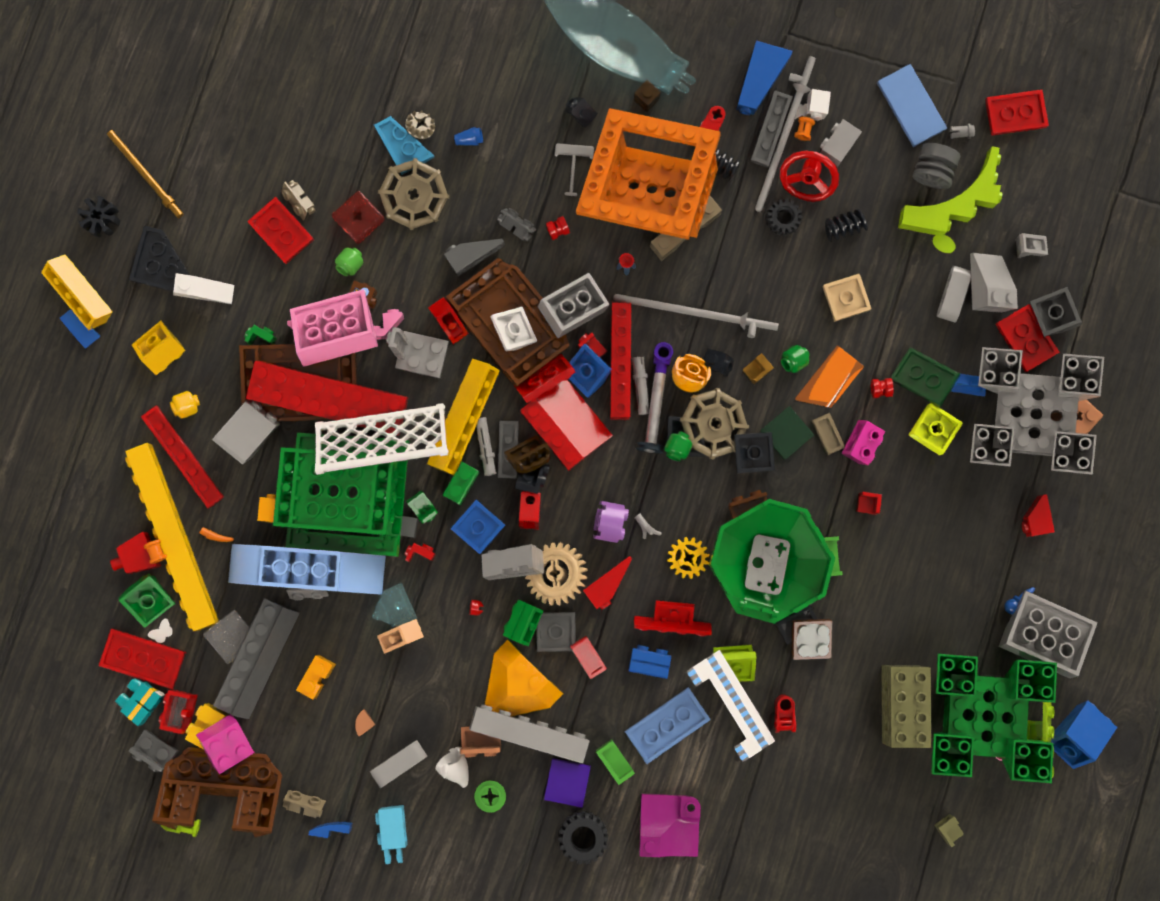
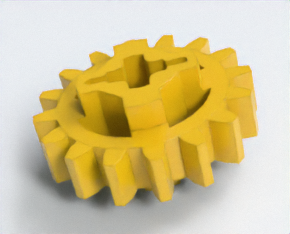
(699, 551)

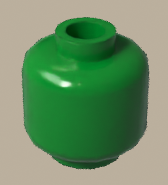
(795, 359)
(678, 446)

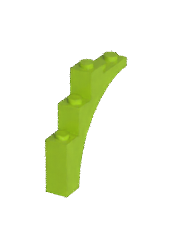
(935, 218)

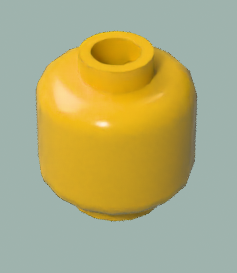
(184, 404)

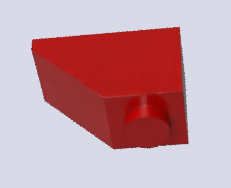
(448, 320)
(1038, 518)

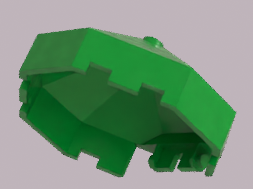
(807, 565)

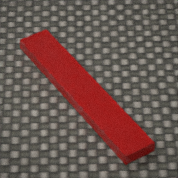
(182, 457)

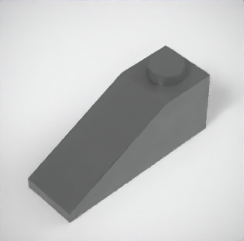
(470, 254)

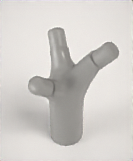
(645, 526)

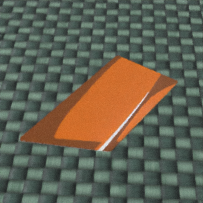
(831, 379)

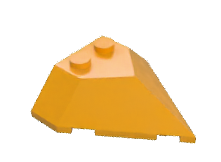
(517, 684)

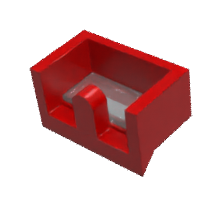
(177, 711)

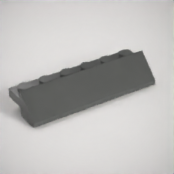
(255, 659)

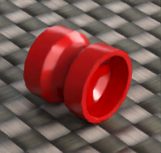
(557, 228)
(882, 388)

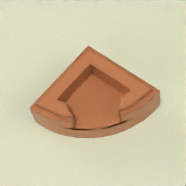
(363, 722)

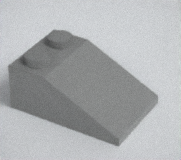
(991, 284)

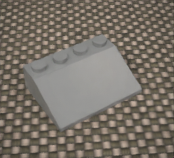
(1048, 634)

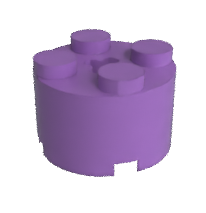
(610, 522)

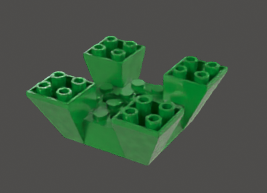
(961, 737)

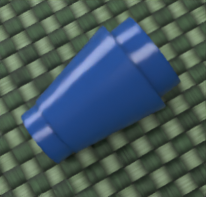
(469, 137)

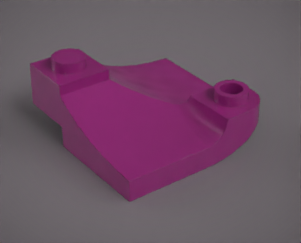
(668, 825)

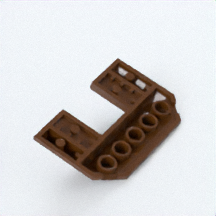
(191, 774)

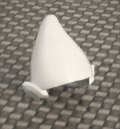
(454, 767)

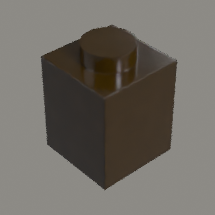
(647, 95)

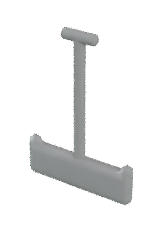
(573, 150)

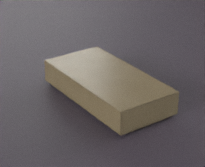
(828, 434)

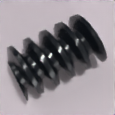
(726, 165)
(845, 223)

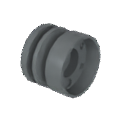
(936, 165)

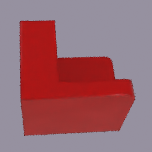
(869, 503)

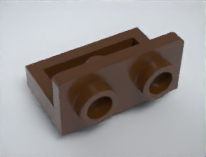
(742, 505)

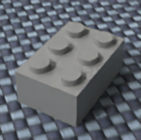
(573, 305)

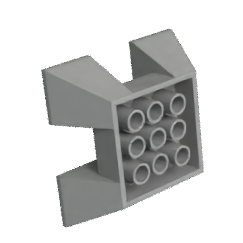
(1002, 375)

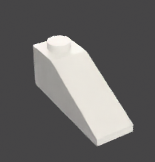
(203, 289)

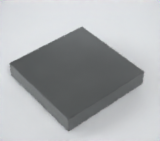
(556, 632)

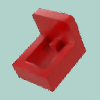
(423, 550)

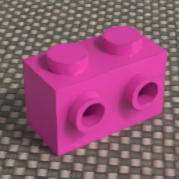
(863, 442)

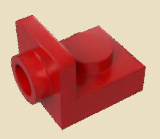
(593, 343)

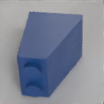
(1082, 735)

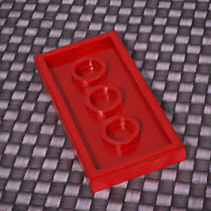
(142, 658)

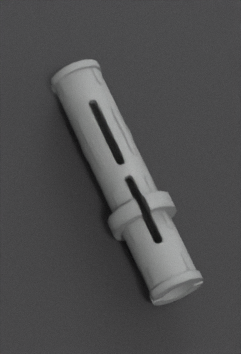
(641, 386)
(485, 447)

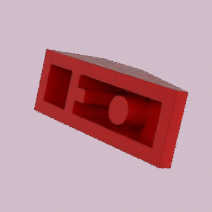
(605, 587)

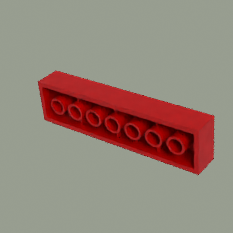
(320, 394)

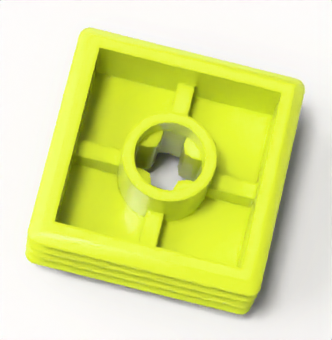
(947, 427)

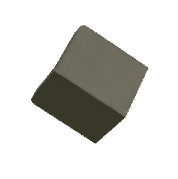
(949, 829)

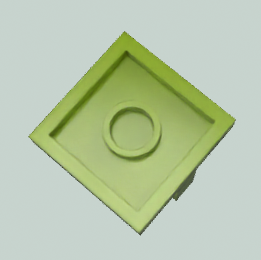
(741, 661)

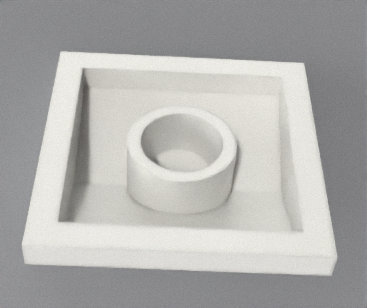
(513, 329)

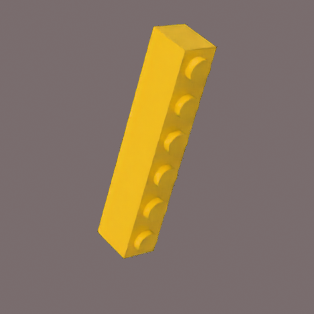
(465, 414)

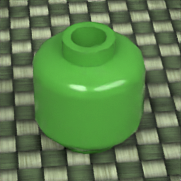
(349, 261)

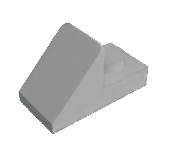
(1031, 245)

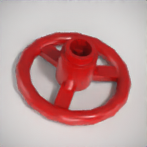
(809, 175)

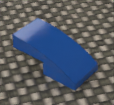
(78, 329)
(325, 829)

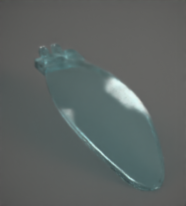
(620, 42)

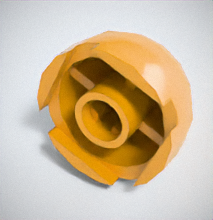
(690, 373)

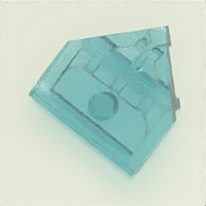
(394, 607)

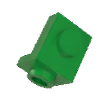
(265, 334)
(422, 507)

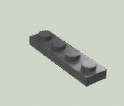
(771, 129)

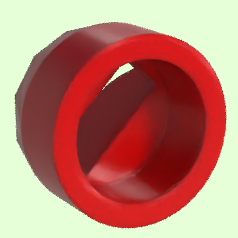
(474, 607)

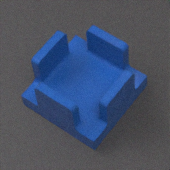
(478, 527)

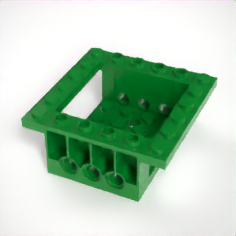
(374, 509)

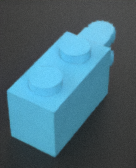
(392, 831)

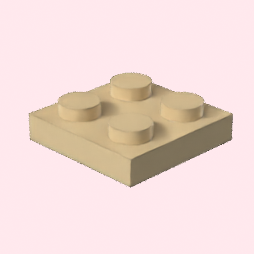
(846, 297)

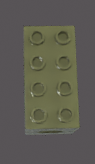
(906, 706)

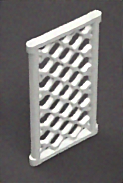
(391, 454)

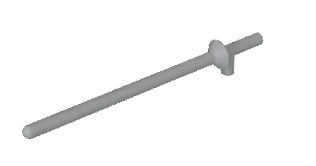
(801, 89)
(742, 320)

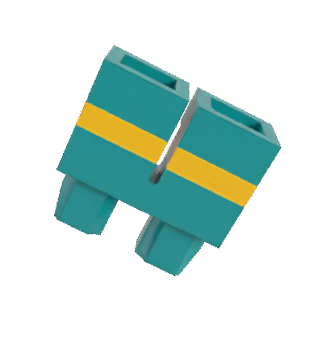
(141, 703)

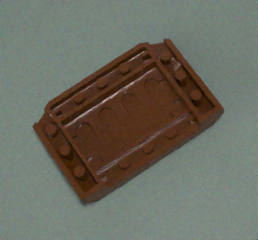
(497, 290)
(285, 355)

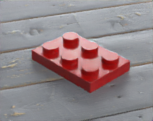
(1016, 112)
(280, 230)
(1024, 333)
(546, 378)

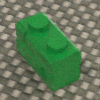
(461, 483)
(522, 622)

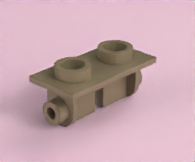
(292, 193)
(295, 800)

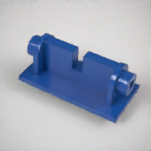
(968, 385)

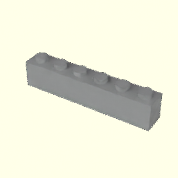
(529, 734)

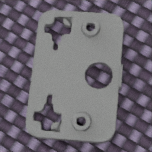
(772, 567)

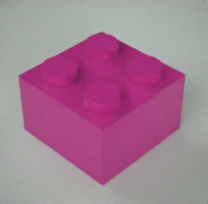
(225, 743)

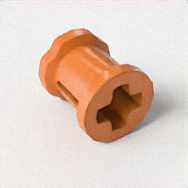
(804, 123)
(155, 551)

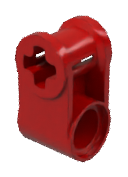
(710, 122)
(784, 718)

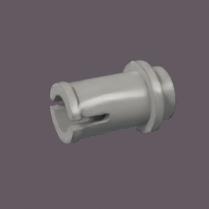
(962, 131)

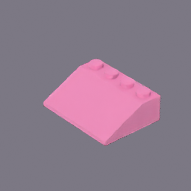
(333, 328)

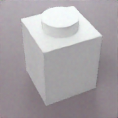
(817, 104)

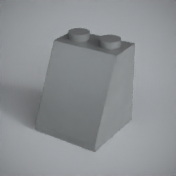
(246, 431)

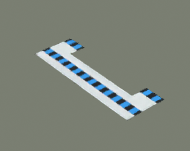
(736, 700)

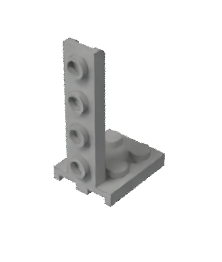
(418, 352)

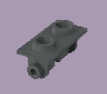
(511, 219)

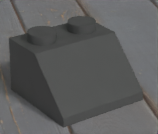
(1056, 312)

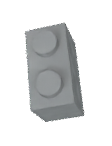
(841, 141)

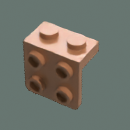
(478, 743)

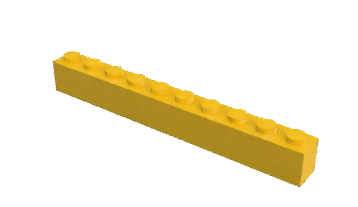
(174, 541)

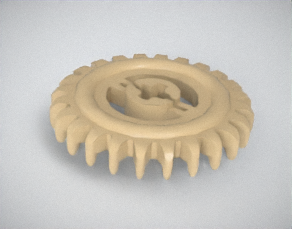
(558, 592)

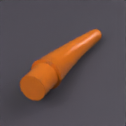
(209, 534)

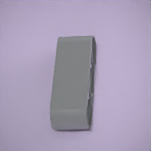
(954, 294)
(398, 764)

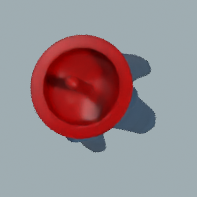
(626, 261)

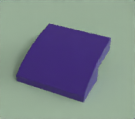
(567, 782)

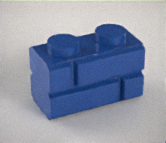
(650, 662)

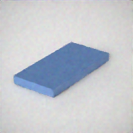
(911, 105)
(667, 725)

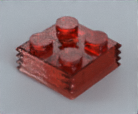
(354, 228)

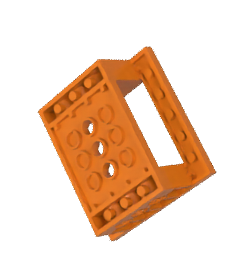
(615, 167)

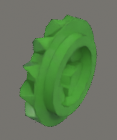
(484, 803)

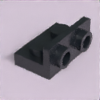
(533, 480)

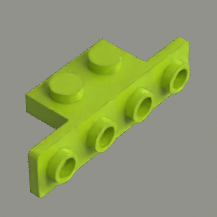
(1042, 729)

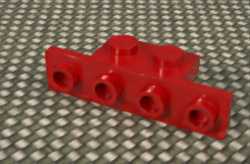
(673, 618)

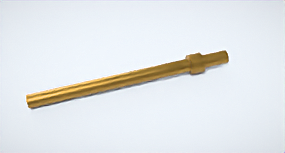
(167, 200)

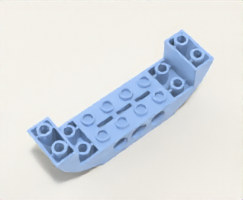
(306, 569)

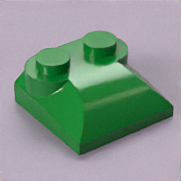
(146, 600)

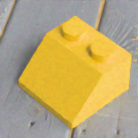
(158, 348)

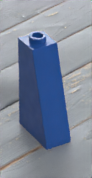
(763, 71)

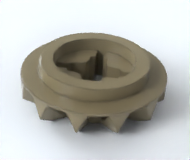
(423, 131)

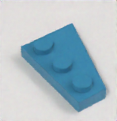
(401, 144)

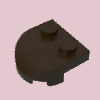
(528, 455)

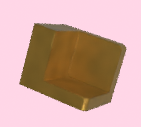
(758, 368)

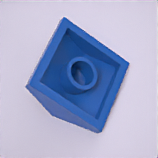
(589, 371)

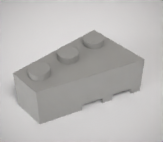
(512, 562)

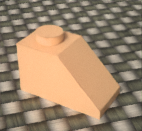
(400, 636)

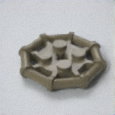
(423, 190)
(704, 419)

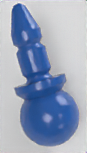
(1011, 605)

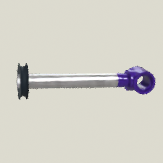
(656, 399)

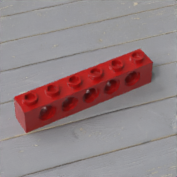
(620, 361)

